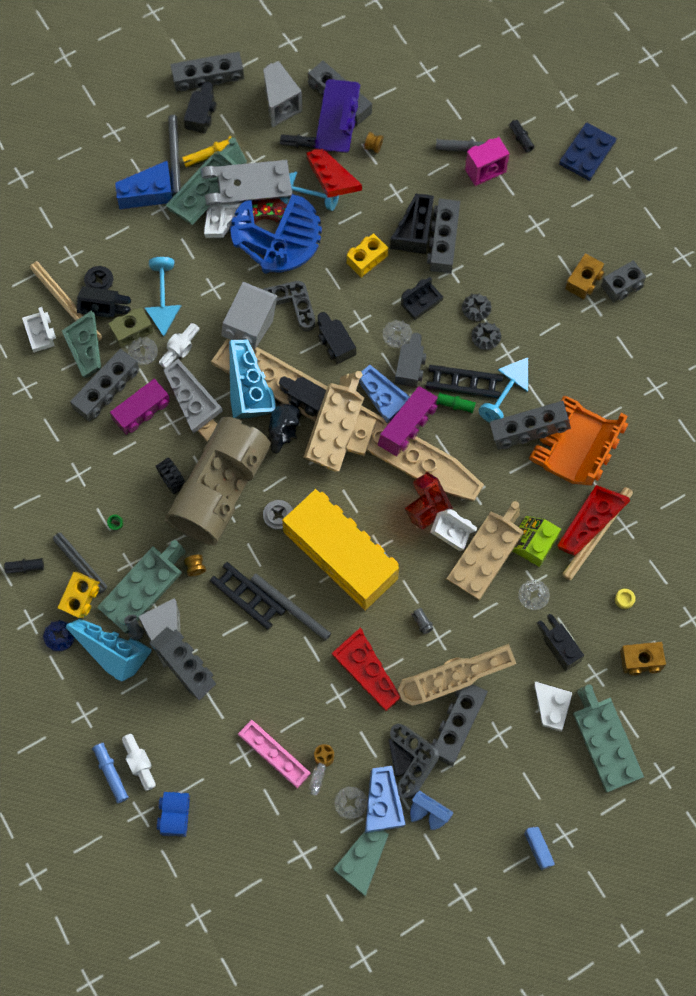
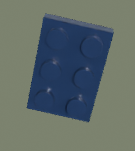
(587, 151)

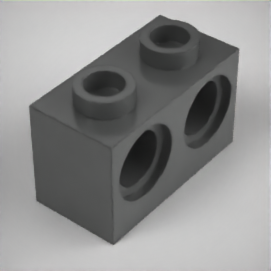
(621, 278)

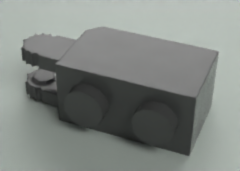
(410, 362)

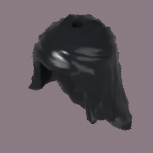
(283, 426)

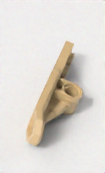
(454, 675)

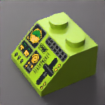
(537, 539)

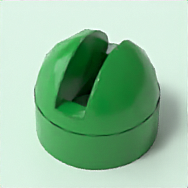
(113, 526)

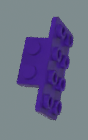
(337, 115)

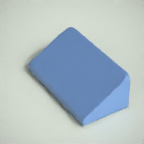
(539, 848)

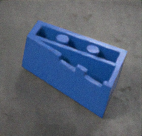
(145, 188)

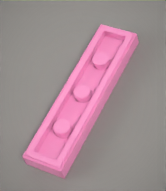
(274, 754)

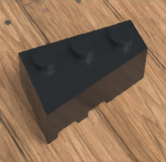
(414, 227)

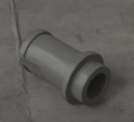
(422, 621)
(135, 631)

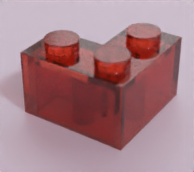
(431, 501)

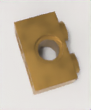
(587, 267)
(652, 651)

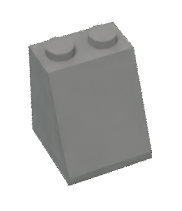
(282, 94)
(249, 315)
(159, 618)

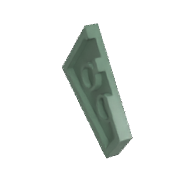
(83, 343)
(362, 859)

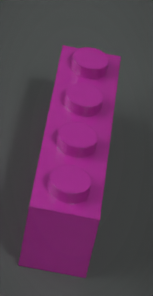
(408, 421)

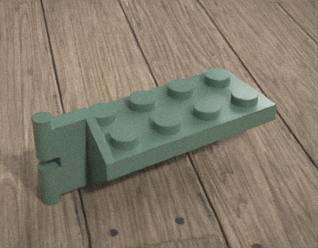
(190, 200)
(143, 585)
(606, 741)

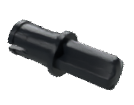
(521, 136)
(298, 141)
(24, 566)

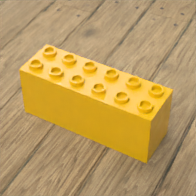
(341, 549)

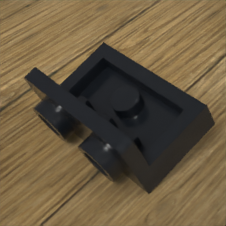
(421, 298)

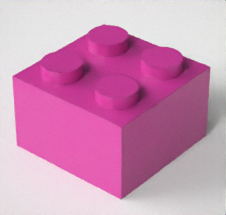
(486, 161)

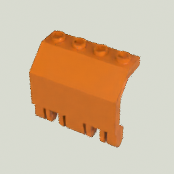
(583, 448)

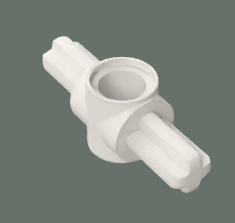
(179, 345)
(138, 762)

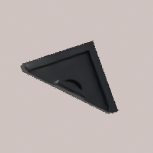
(401, 759)

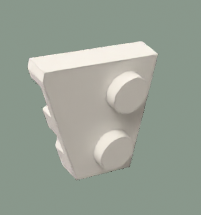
(219, 219)
(552, 705)

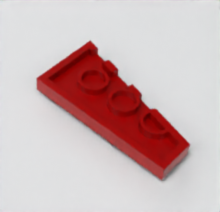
(331, 175)
(593, 516)
(363, 665)

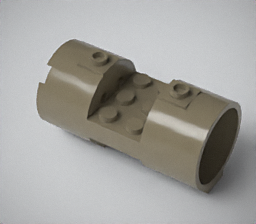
(218, 479)

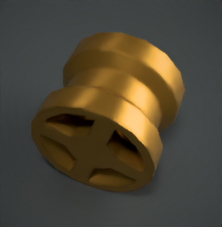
(373, 142)
(194, 565)
(323, 752)

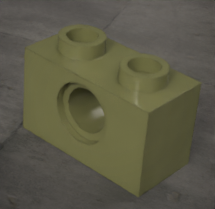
(125, 336)

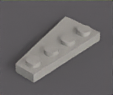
(193, 398)

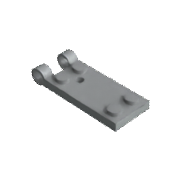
(256, 181)

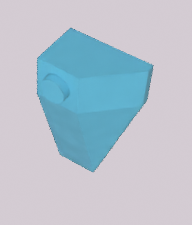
(248, 388)
(114, 654)

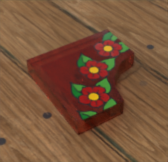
(268, 209)

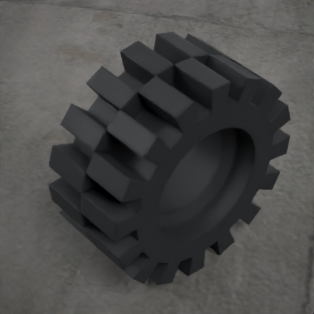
(170, 475)

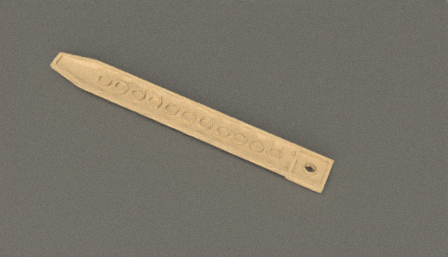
(414, 461)

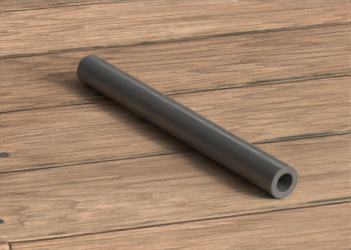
(174, 154)
(290, 607)

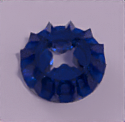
(60, 644)

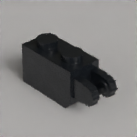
(200, 109)
(102, 302)
(335, 338)
(303, 394)
(561, 643)

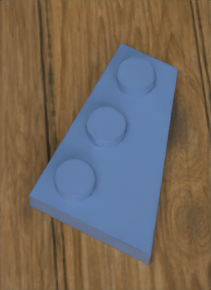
(383, 393)
(383, 805)

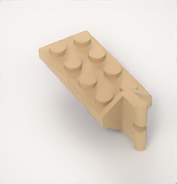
(335, 423)
(487, 552)

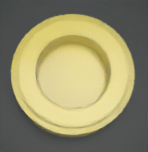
(624, 598)

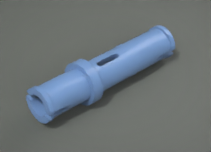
(110, 773)

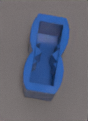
(174, 814)

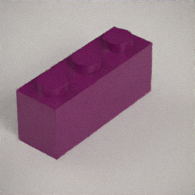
(140, 407)

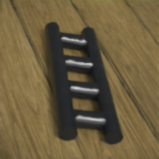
(456, 373)
(247, 607)

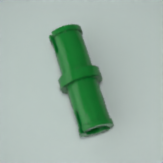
(456, 402)

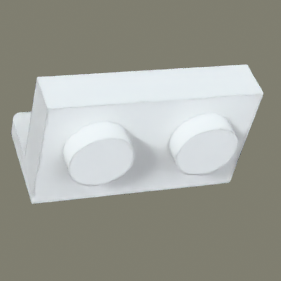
(38, 330)
(452, 528)

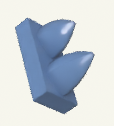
(423, 804)

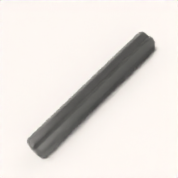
(78, 560)

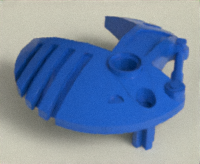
(294, 237)

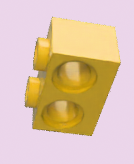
(370, 257)
(74, 592)

